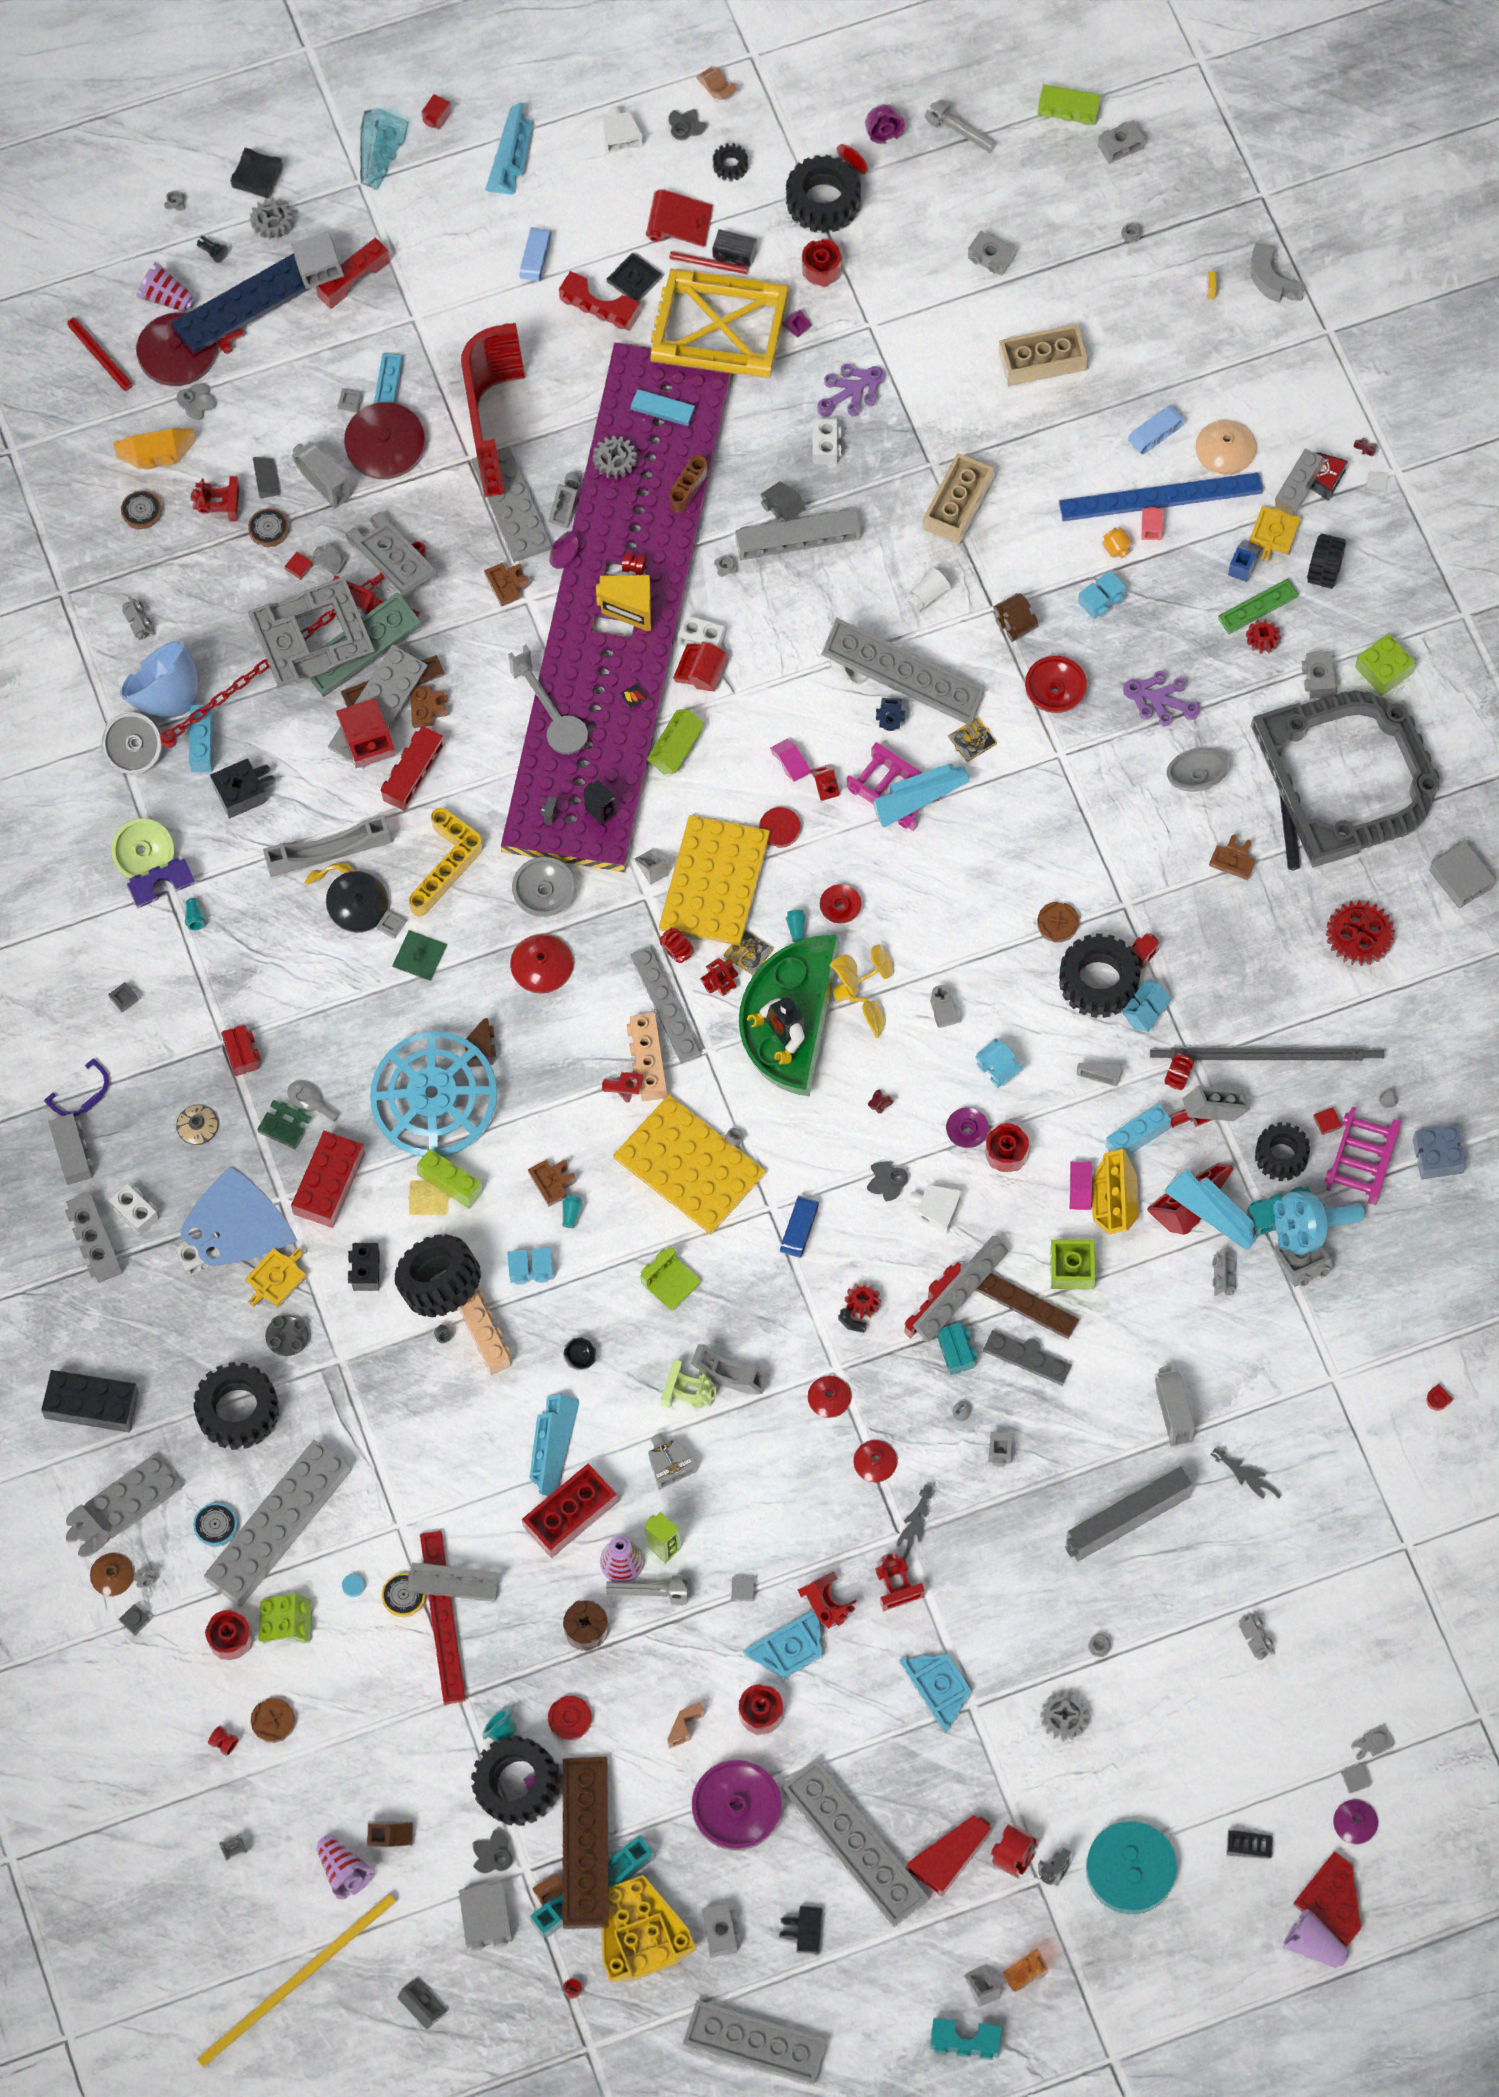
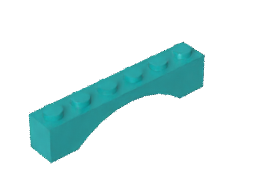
(621, 1867)

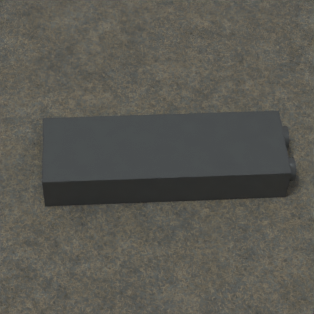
(1128, 1514)

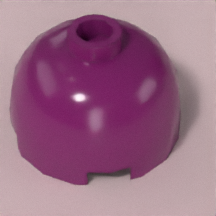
(884, 123)

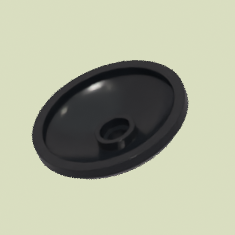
(353, 914)

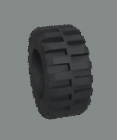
(823, 172)
(1106, 951)
(450, 1288)
(228, 1380)
(491, 1767)

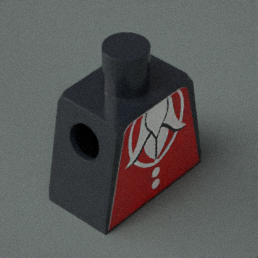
(1329, 475)

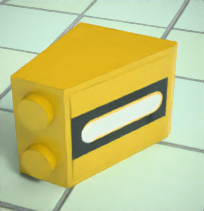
(626, 599)

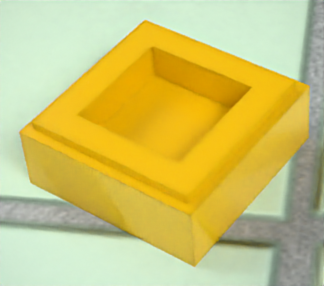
(1211, 285)

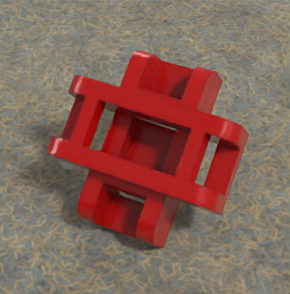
(718, 978)

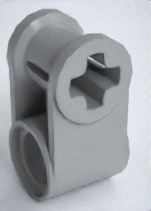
(944, 1010)

